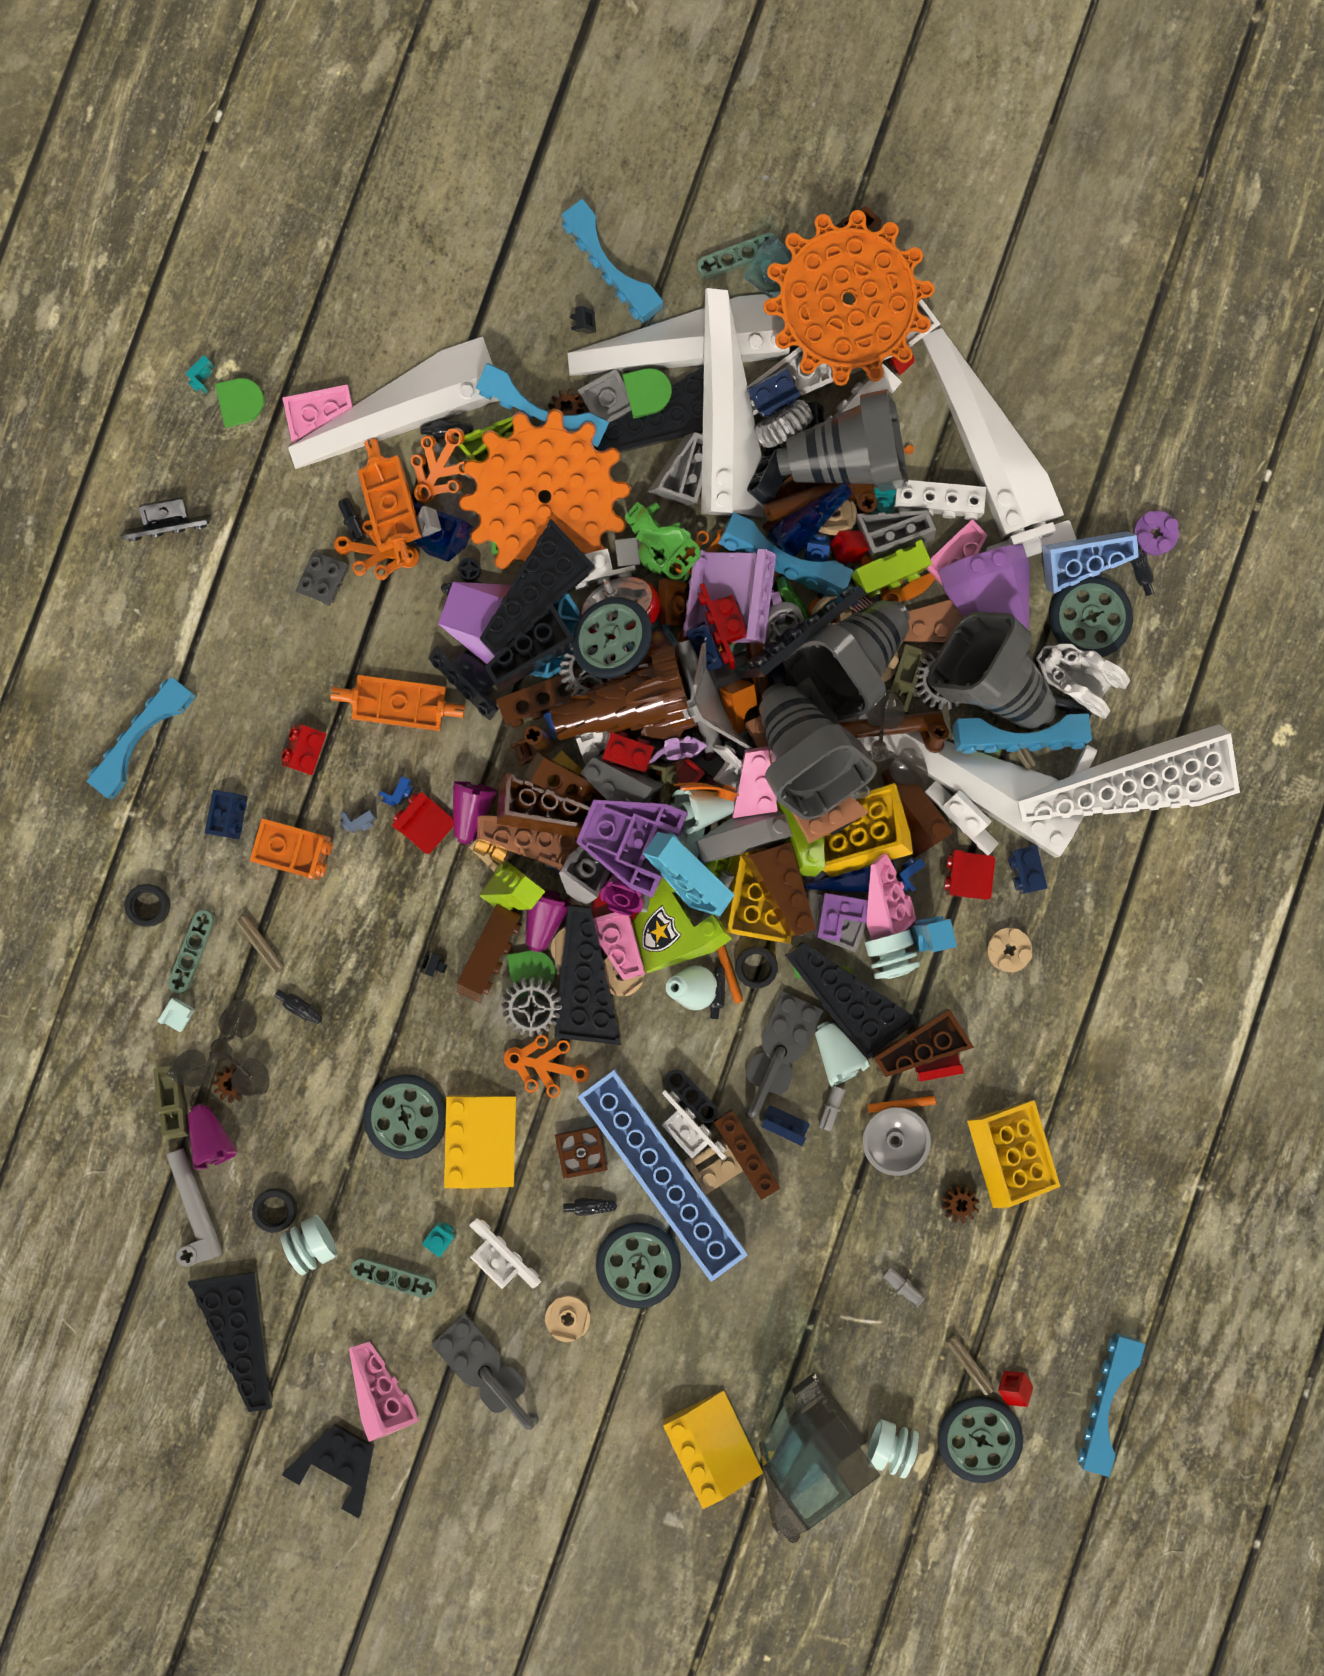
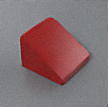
(900, 367)

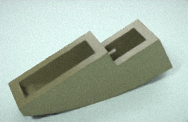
(905, 676)
(170, 1105)

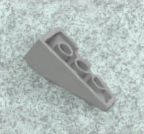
(744, 835)
(583, 876)

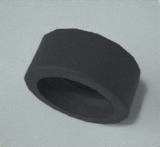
(130, 908)
(773, 965)
(257, 1212)

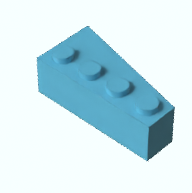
(687, 875)

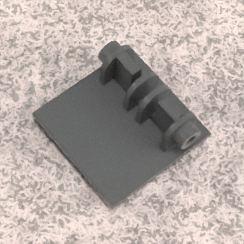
(322, 578)

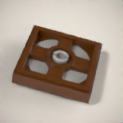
(581, 1152)

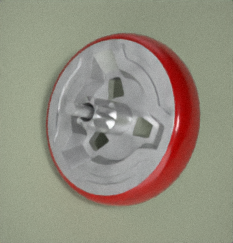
(628, 587)

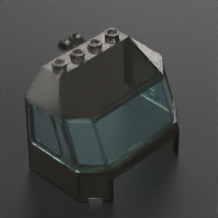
(812, 1459)

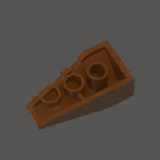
(923, 818)

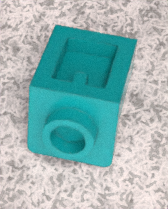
(200, 370)
(885, 502)
(439, 1238)

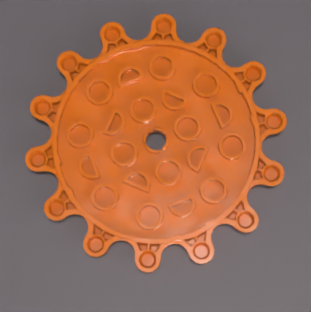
(853, 263)
(537, 461)

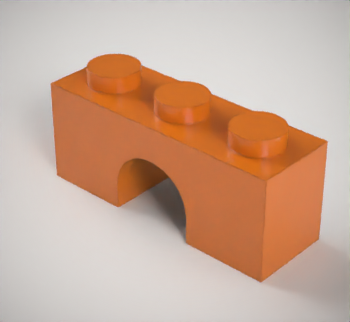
(737, 700)

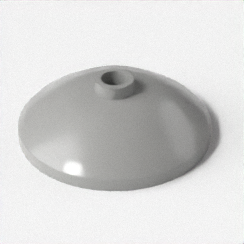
(909, 1151)

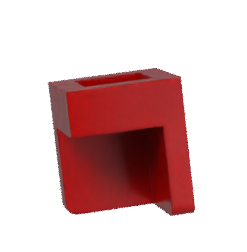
(849, 546)
(689, 772)
(1015, 1388)

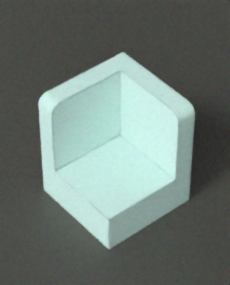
(176, 1014)

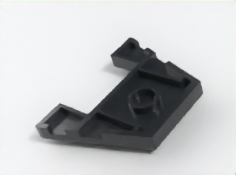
(342, 1457)

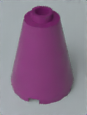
(468, 804)
(621, 897)
(545, 919)
(208, 1139)

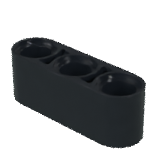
(766, 477)
(697, 1105)

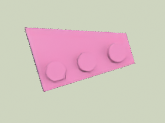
(314, 409)
(962, 545)
(753, 790)
(620, 944)

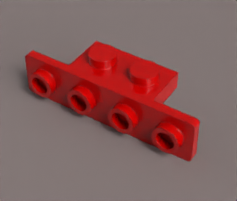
(726, 622)

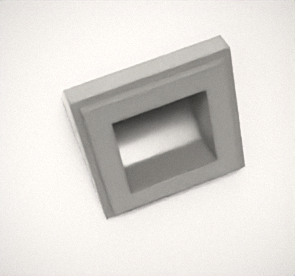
(428, 521)

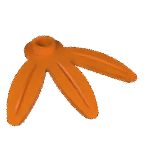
(909, 591)
(726, 792)

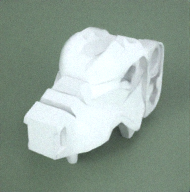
(1081, 675)

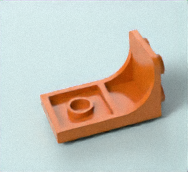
(291, 849)

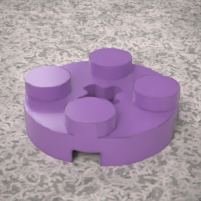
(1167, 527)

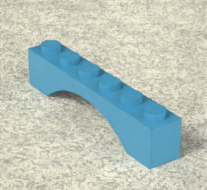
(639, 296)
(498, 384)
(824, 577)
(976, 734)
(112, 772)
(933, 934)
(1123, 1358)

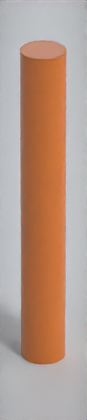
(736, 994)
(905, 1103)

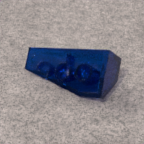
(802, 525)
(449, 540)
(848, 882)

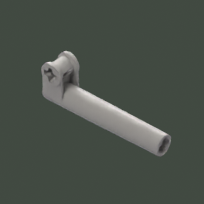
(689, 666)
(206, 1241)

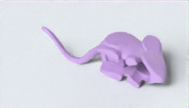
(680, 748)

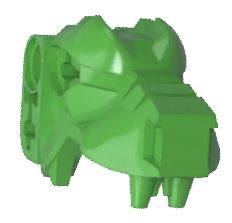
(667, 541)

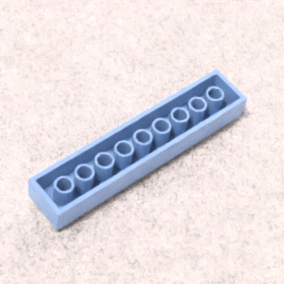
(662, 1175)

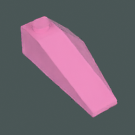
(888, 906)
(380, 1400)

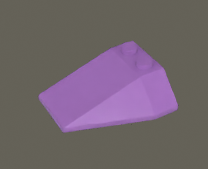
(990, 582)
(469, 612)
(620, 833)

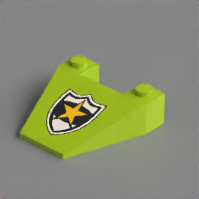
(670, 936)

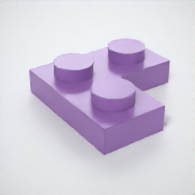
(837, 908)

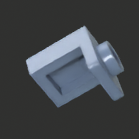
(362, 822)

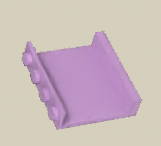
(741, 574)

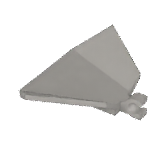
(706, 704)

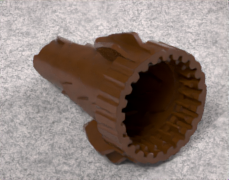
(643, 699)

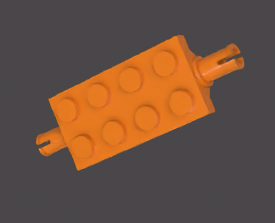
(389, 502)
(398, 703)

